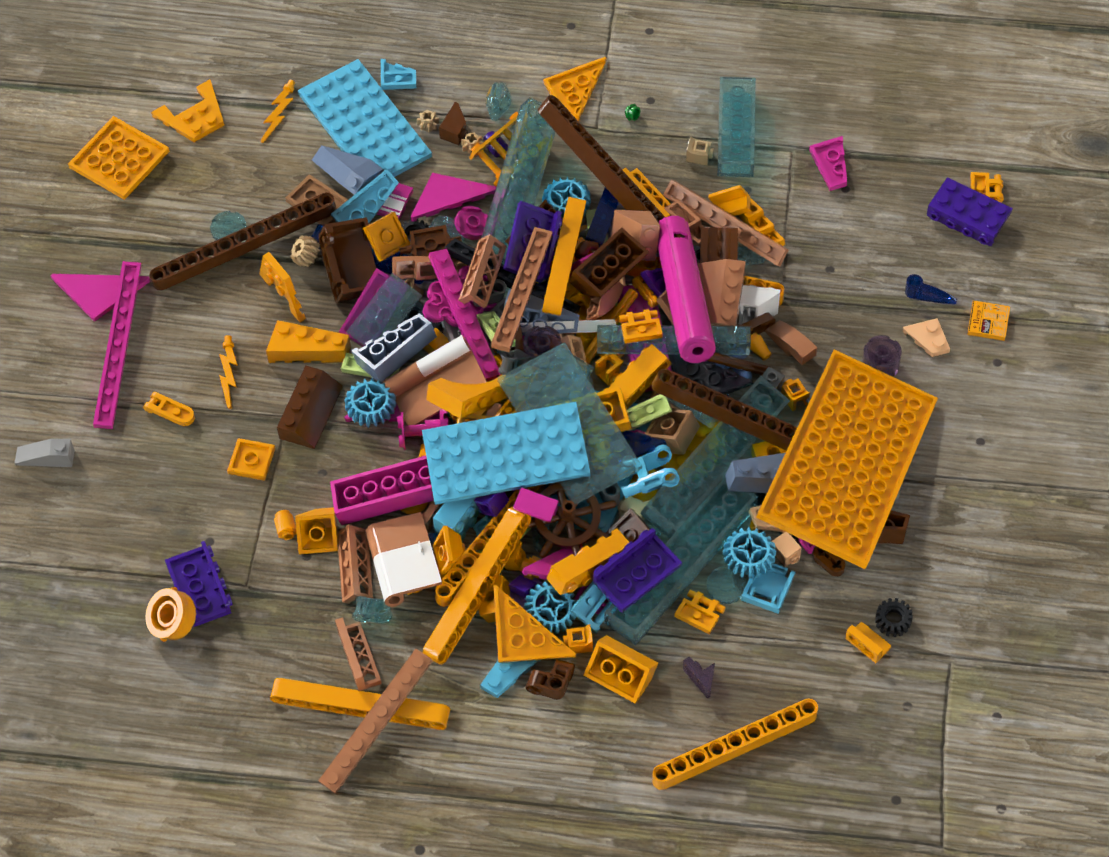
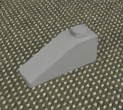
(46, 453)

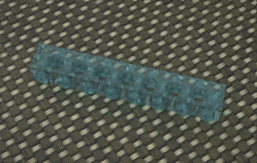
(728, 341)

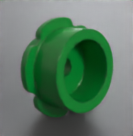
(632, 112)

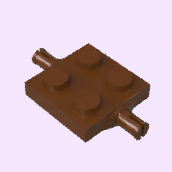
(427, 241)

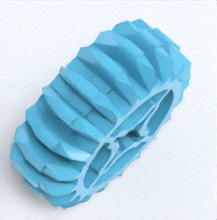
(561, 190)
(358, 403)
(763, 549)
(558, 605)

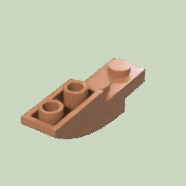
(600, 306)

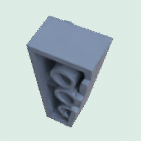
(394, 348)
(753, 473)

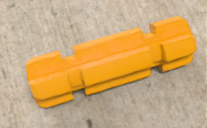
(645, 291)

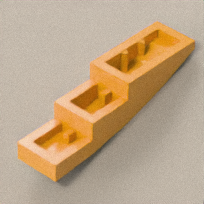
(761, 223)

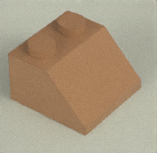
(676, 429)

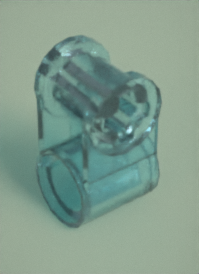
(368, 610)

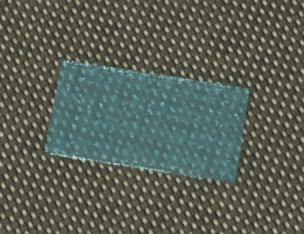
(558, 380)

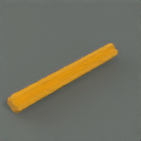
(621, 309)

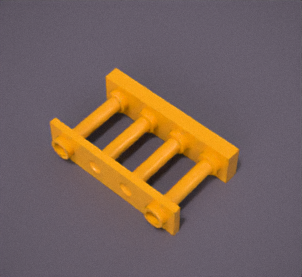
(478, 149)

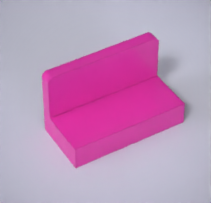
(536, 505)

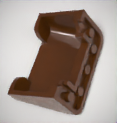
(347, 258)

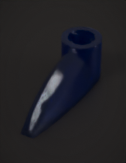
(921, 291)

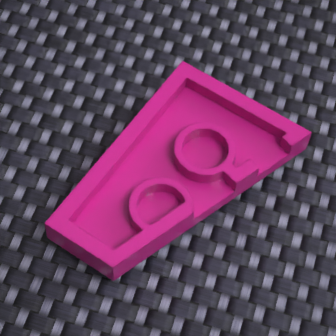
(831, 162)

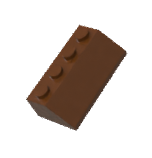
(608, 264)
(309, 408)

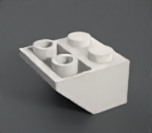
(758, 301)

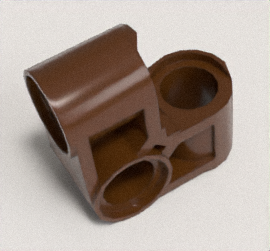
(542, 682)

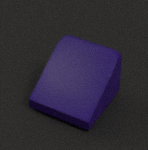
(521, 586)

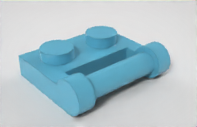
(588, 605)

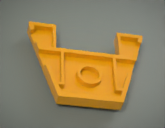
(197, 120)
(272, 273)

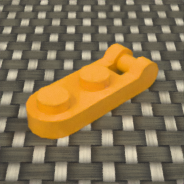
(170, 409)

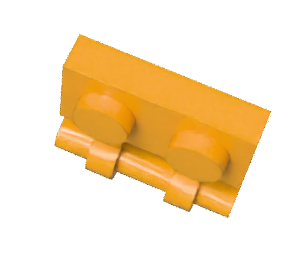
(981, 183)
(640, 330)
(698, 616)

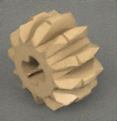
(305, 251)

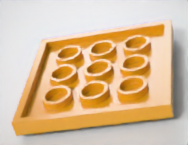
(118, 157)

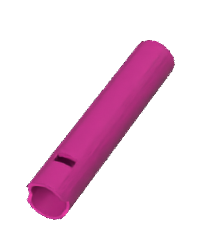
(685, 291)

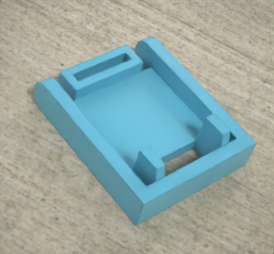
(772, 585)

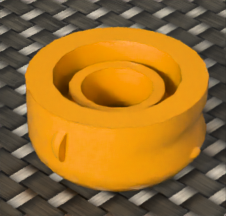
(170, 614)

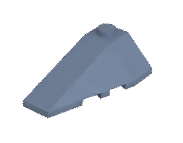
(534, 313)

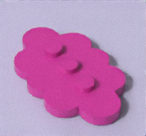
(437, 306)

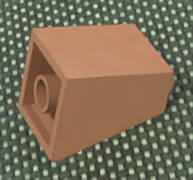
(641, 227)

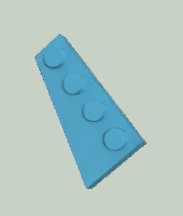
(368, 200)
(504, 675)

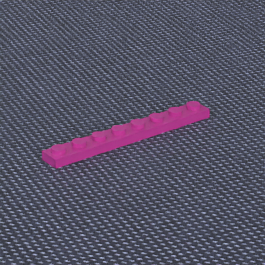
(463, 313)

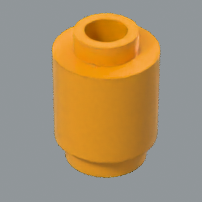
(285, 524)

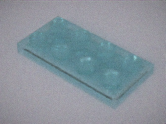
(384, 310)

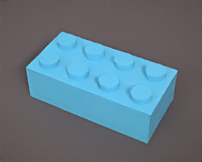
(457, 515)

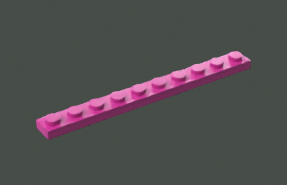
(117, 345)

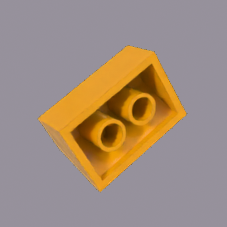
(620, 668)

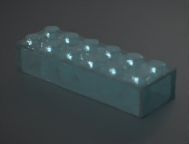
(736, 127)

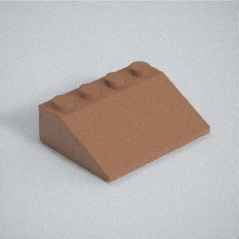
(722, 289)

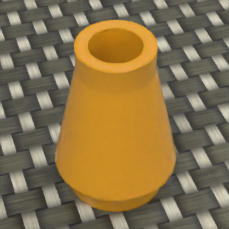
(759, 347)

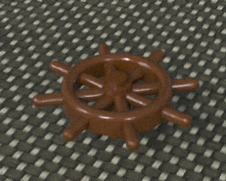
(566, 516)

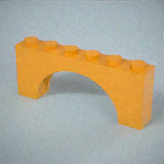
(465, 398)

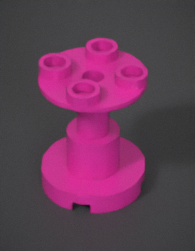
(416, 430)

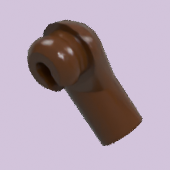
(584, 248)

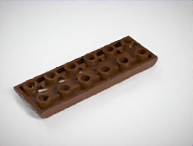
(718, 244)

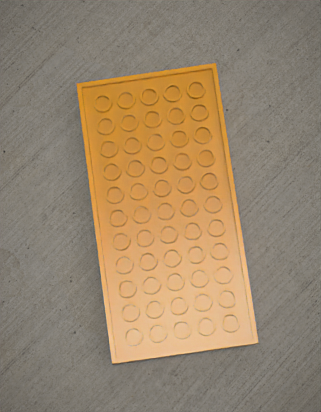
(847, 459)

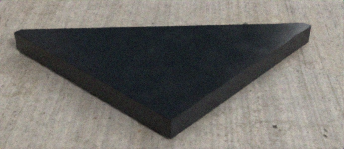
(709, 375)

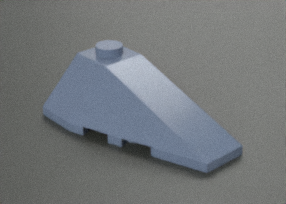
(347, 169)

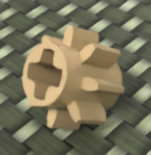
(428, 121)
(470, 141)

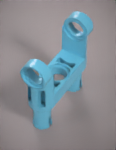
(653, 481)

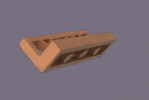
(480, 267)
(350, 561)
(355, 657)

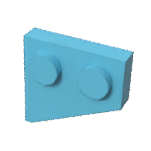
(397, 76)

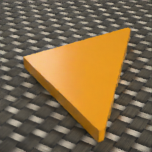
(575, 85)
(522, 636)

